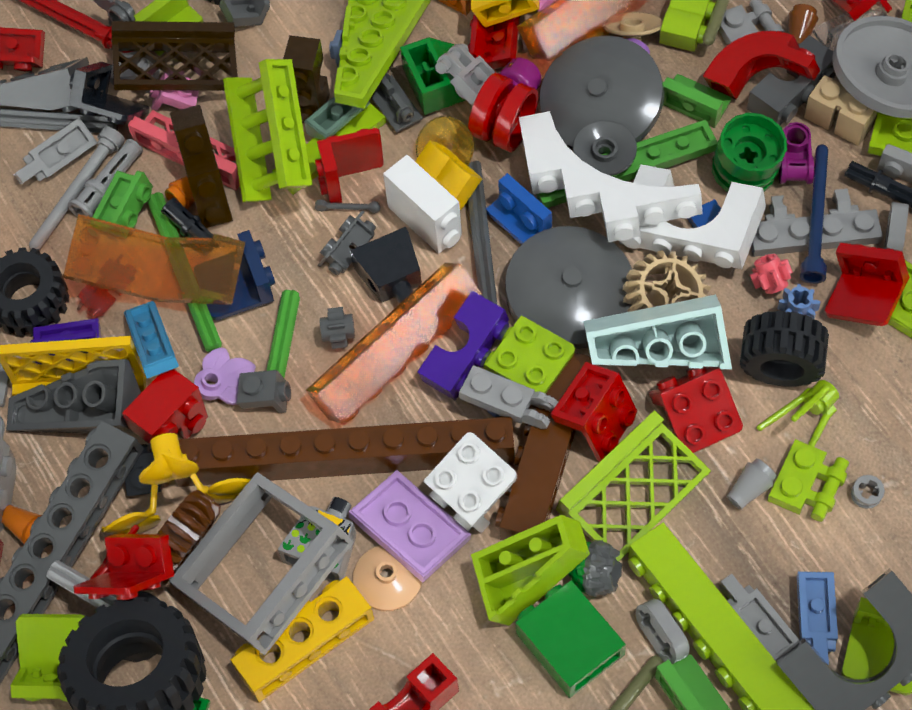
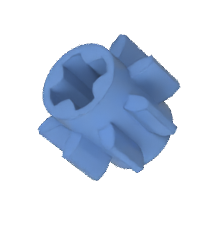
(799, 301)

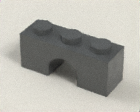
(782, 98)

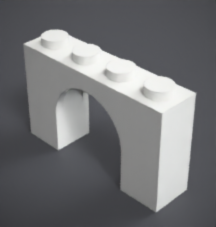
(721, 241)

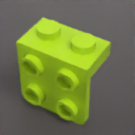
(530, 355)
(39, 646)
(869, 646)

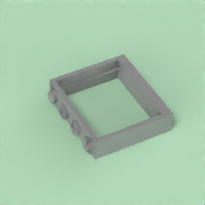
(293, 589)

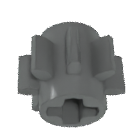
(337, 327)

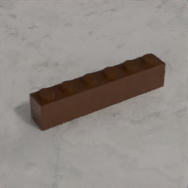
(540, 464)

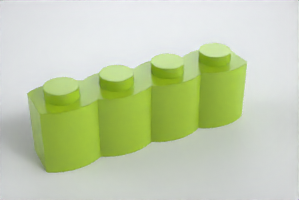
(685, 23)

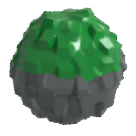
(599, 571)

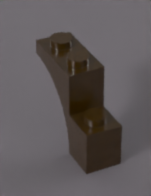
(201, 166)

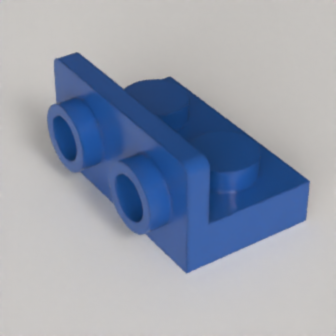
(519, 210)

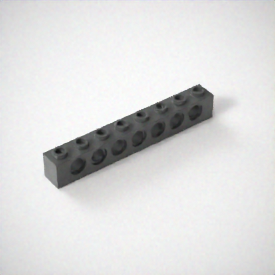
(70, 540)

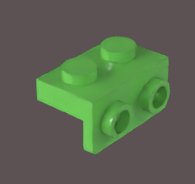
(124, 199)

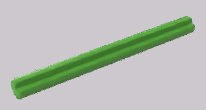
(199, 311)

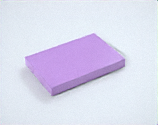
(409, 526)

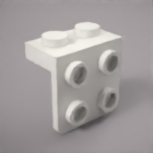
(470, 481)

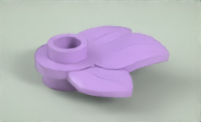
(224, 372)

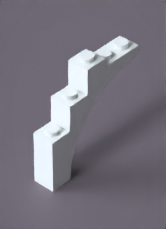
(589, 191)

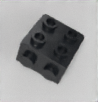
(91, 95)

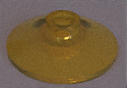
(446, 131)

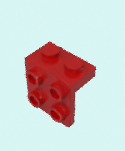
(346, 156)
(868, 284)
(698, 407)

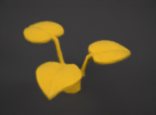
(167, 466)

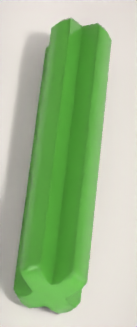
(283, 331)

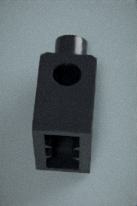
(388, 266)

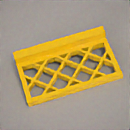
(26, 374)

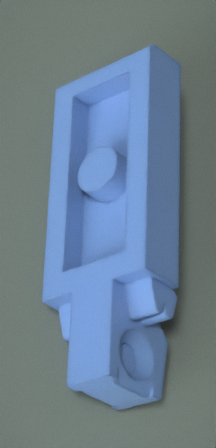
(818, 611)

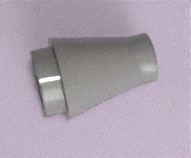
(752, 482)

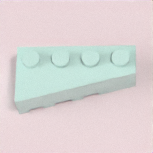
(662, 336)

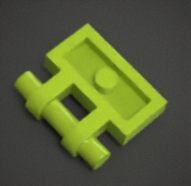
(798, 475)

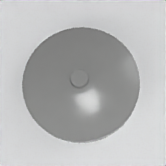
(876, 63)

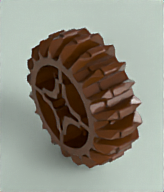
(189, 525)

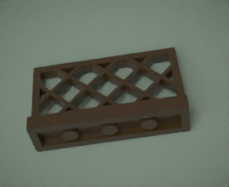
(174, 39)

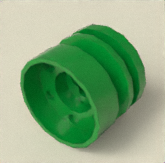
(749, 151)

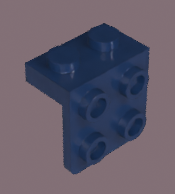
(252, 283)

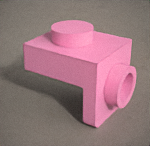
(176, 98)

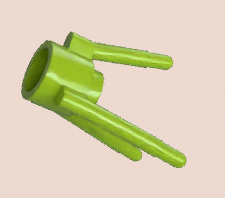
(816, 400)

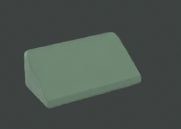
(330, 119)

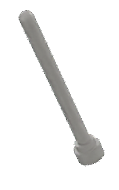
(108, 142)

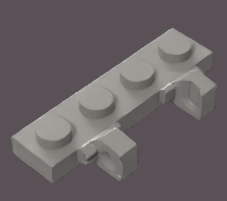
(845, 224)

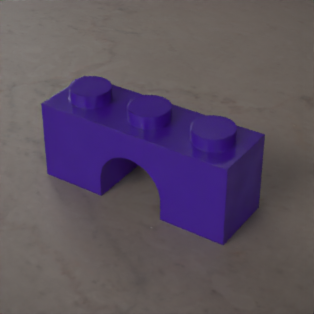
(485, 324)

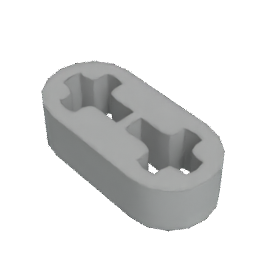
(896, 226)
(662, 631)

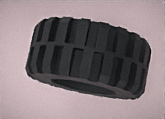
(122, 632)

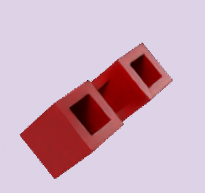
(426, 688)

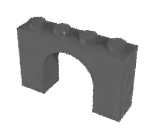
(833, 691)

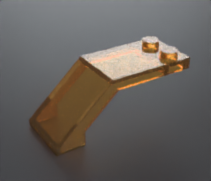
(153, 264)

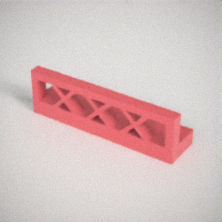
(166, 144)

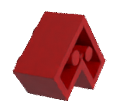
(167, 406)

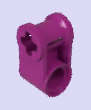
(798, 159)

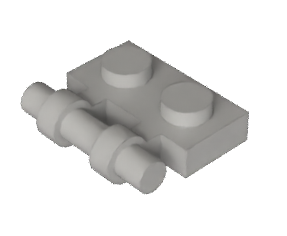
(738, 23)
(467, 71)

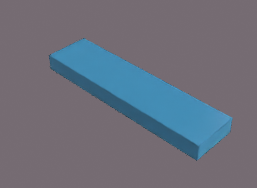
(150, 339)

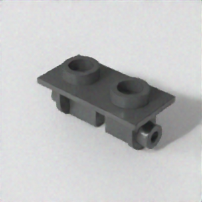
(395, 104)
(354, 233)

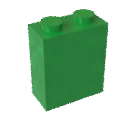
(569, 638)

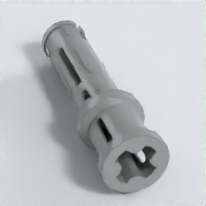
(95, 188)

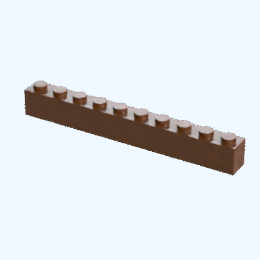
(340, 450)

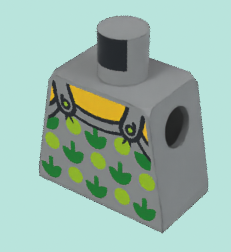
(304, 533)

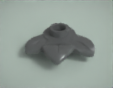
(117, 10)

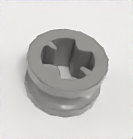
(861, 483)

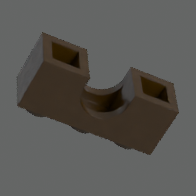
(307, 63)

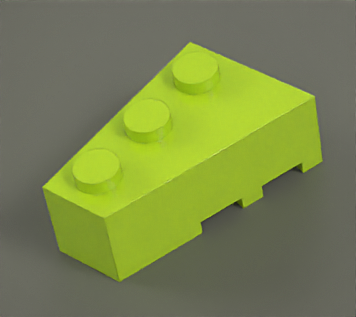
(527, 566)

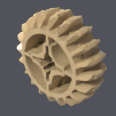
(679, 281)

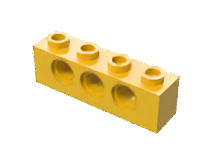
(324, 636)

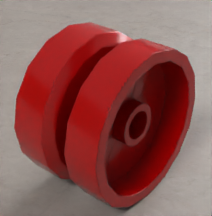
(498, 111)

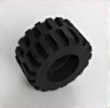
(44, 304)
(784, 349)

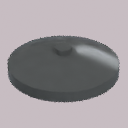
(603, 82)
(567, 279)

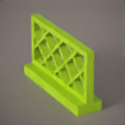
(618, 461)

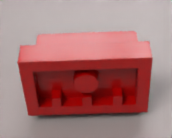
(597, 407)
(134, 565)

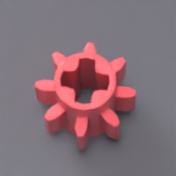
(771, 273)

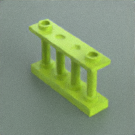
(285, 129)

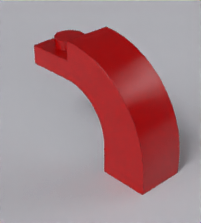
(754, 53)

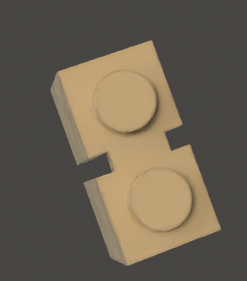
(853, 118)

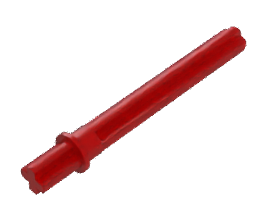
(74, 19)

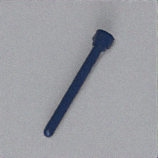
(813, 268)

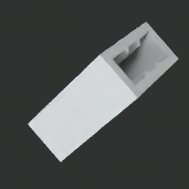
(423, 204)

